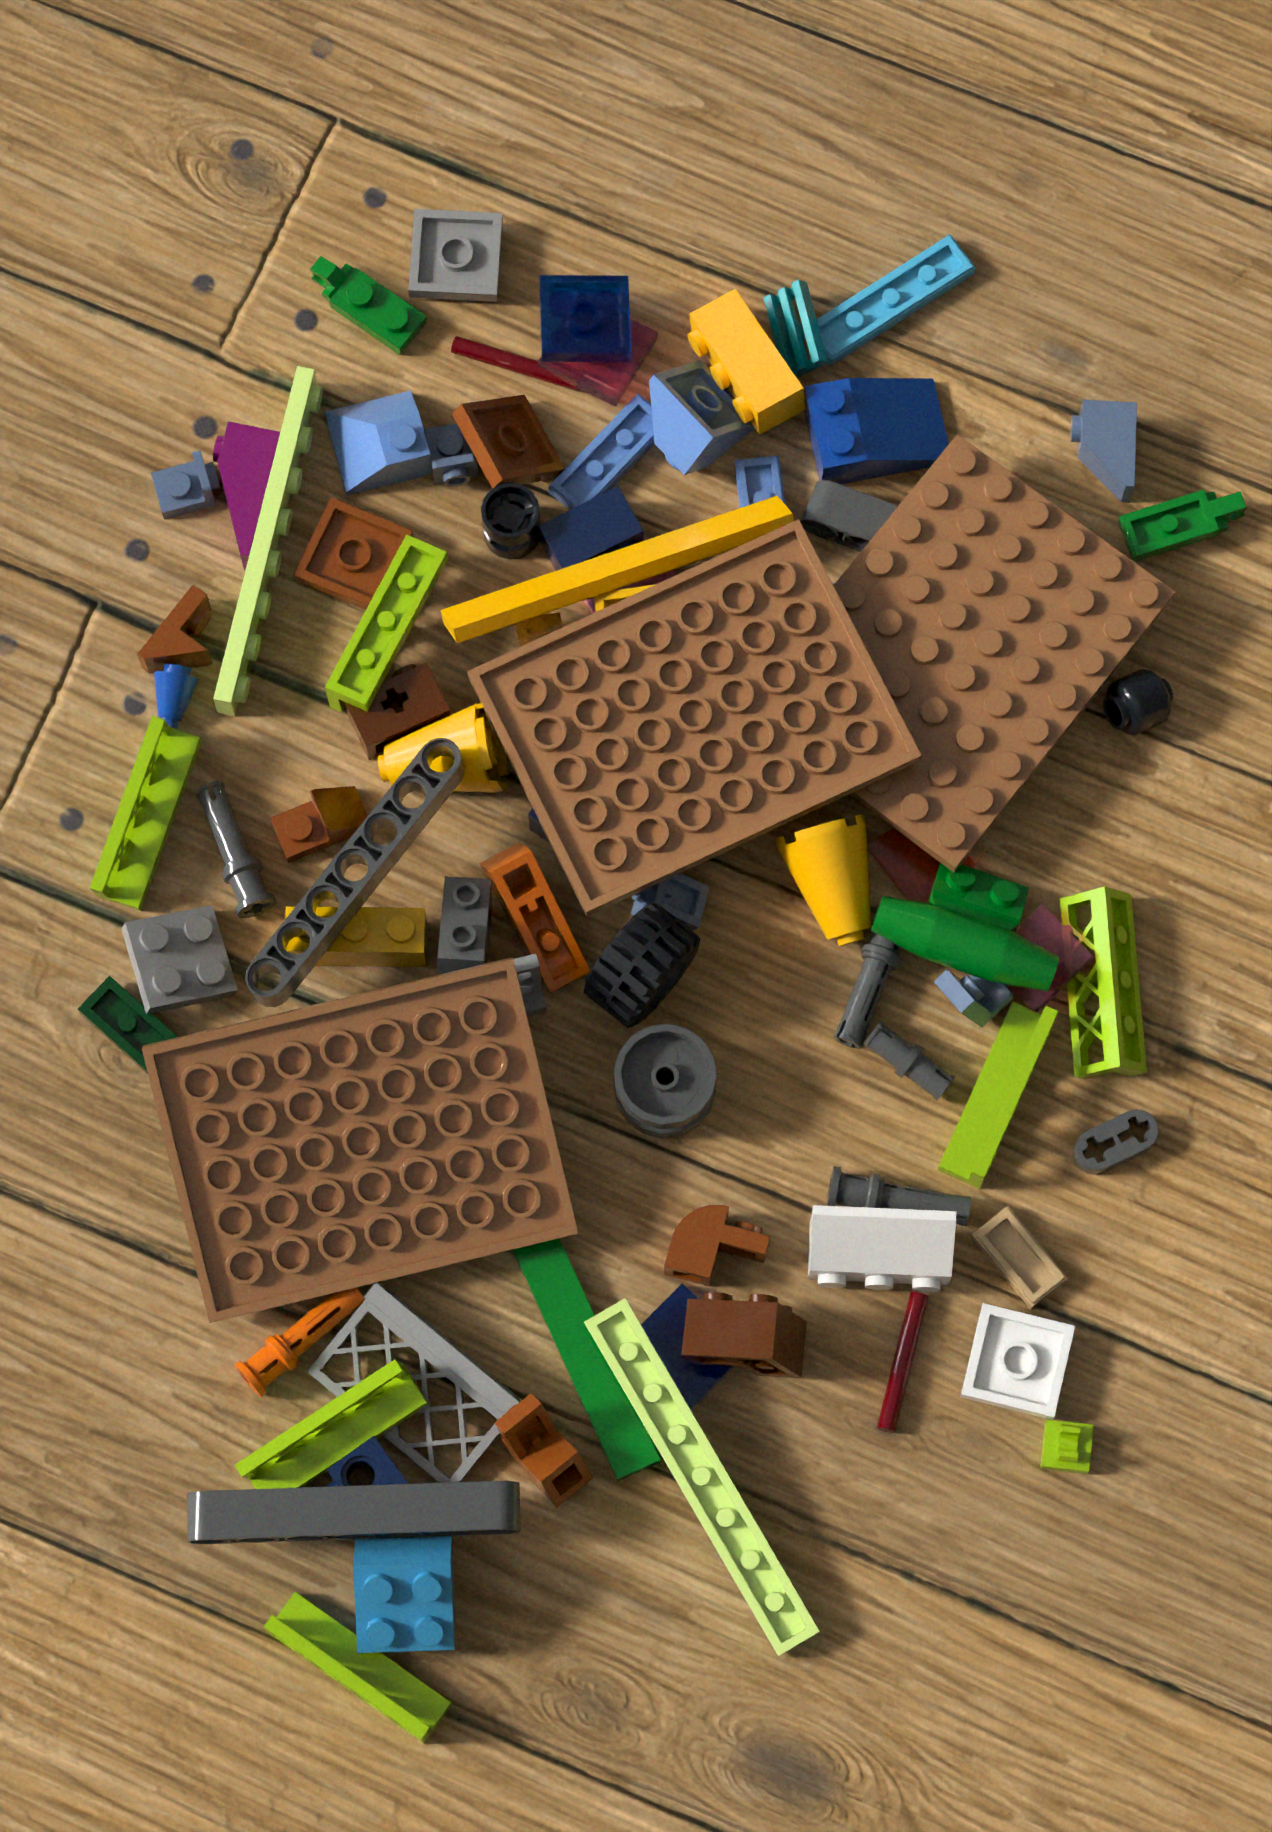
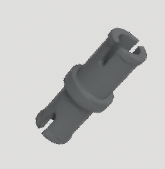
(909, 1060)

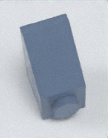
(1108, 443)

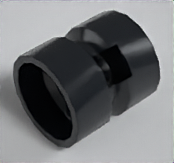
(510, 520)

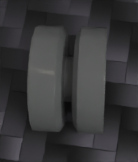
(665, 1053)

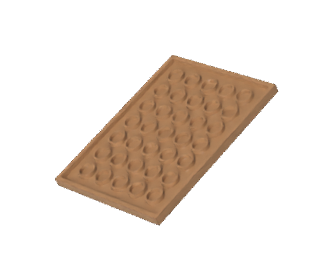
(991, 638)
(693, 717)
(360, 1139)

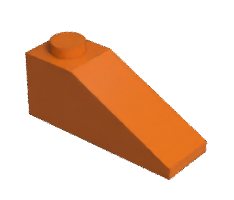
(535, 915)

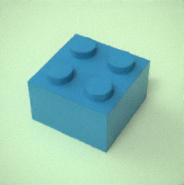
(404, 1594)

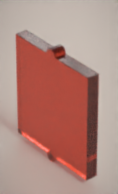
(907, 864)

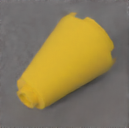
(477, 743)
(833, 876)

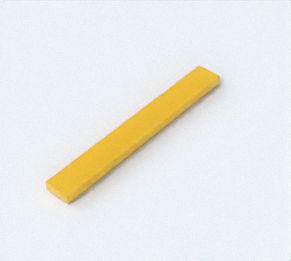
(614, 569)

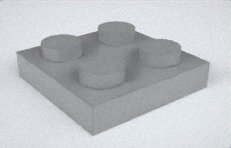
(455, 255)
(179, 959)

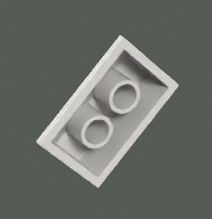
(881, 1247)

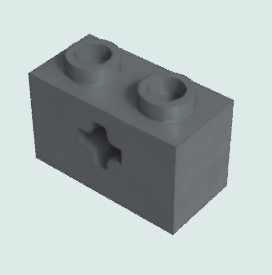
(464, 923)

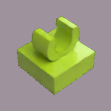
(1066, 1446)

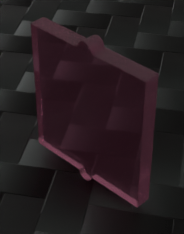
(1050, 934)

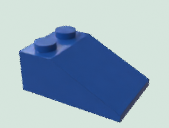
(873, 427)

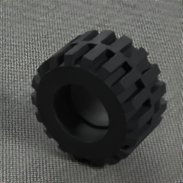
(641, 965)

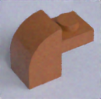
(703, 1235)
(542, 1450)

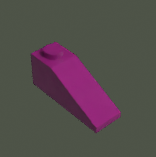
(245, 466)

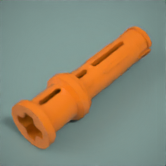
(283, 1351)

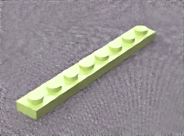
(264, 558)
(701, 1477)

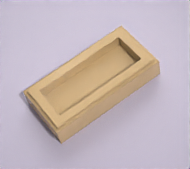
(1019, 1257)

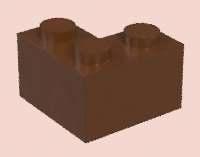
(745, 1333)

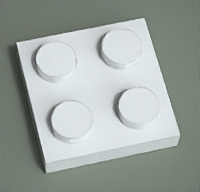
(1017, 1361)

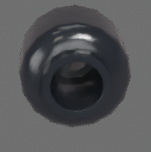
(1138, 702)

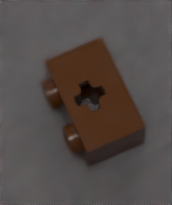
(413, 690)

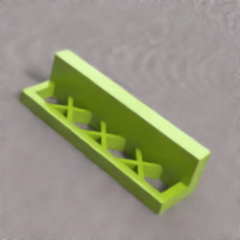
(385, 624)
(145, 814)
(1117, 985)
(996, 1094)
(335, 1430)
(366, 1675)

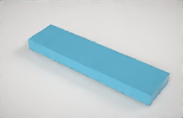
(893, 298)

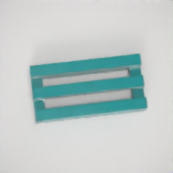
(789, 333)

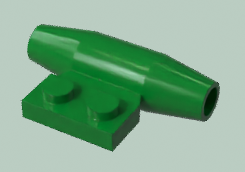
(969, 929)

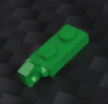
(368, 304)
(1178, 522)

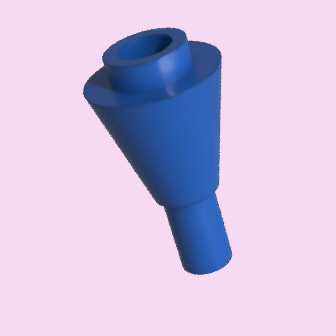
(173, 692)

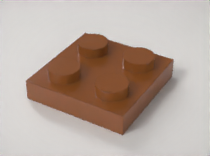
(508, 441)
(349, 553)

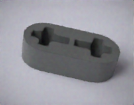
(1110, 1132)

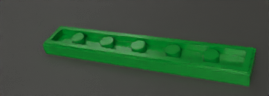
(605, 1403)

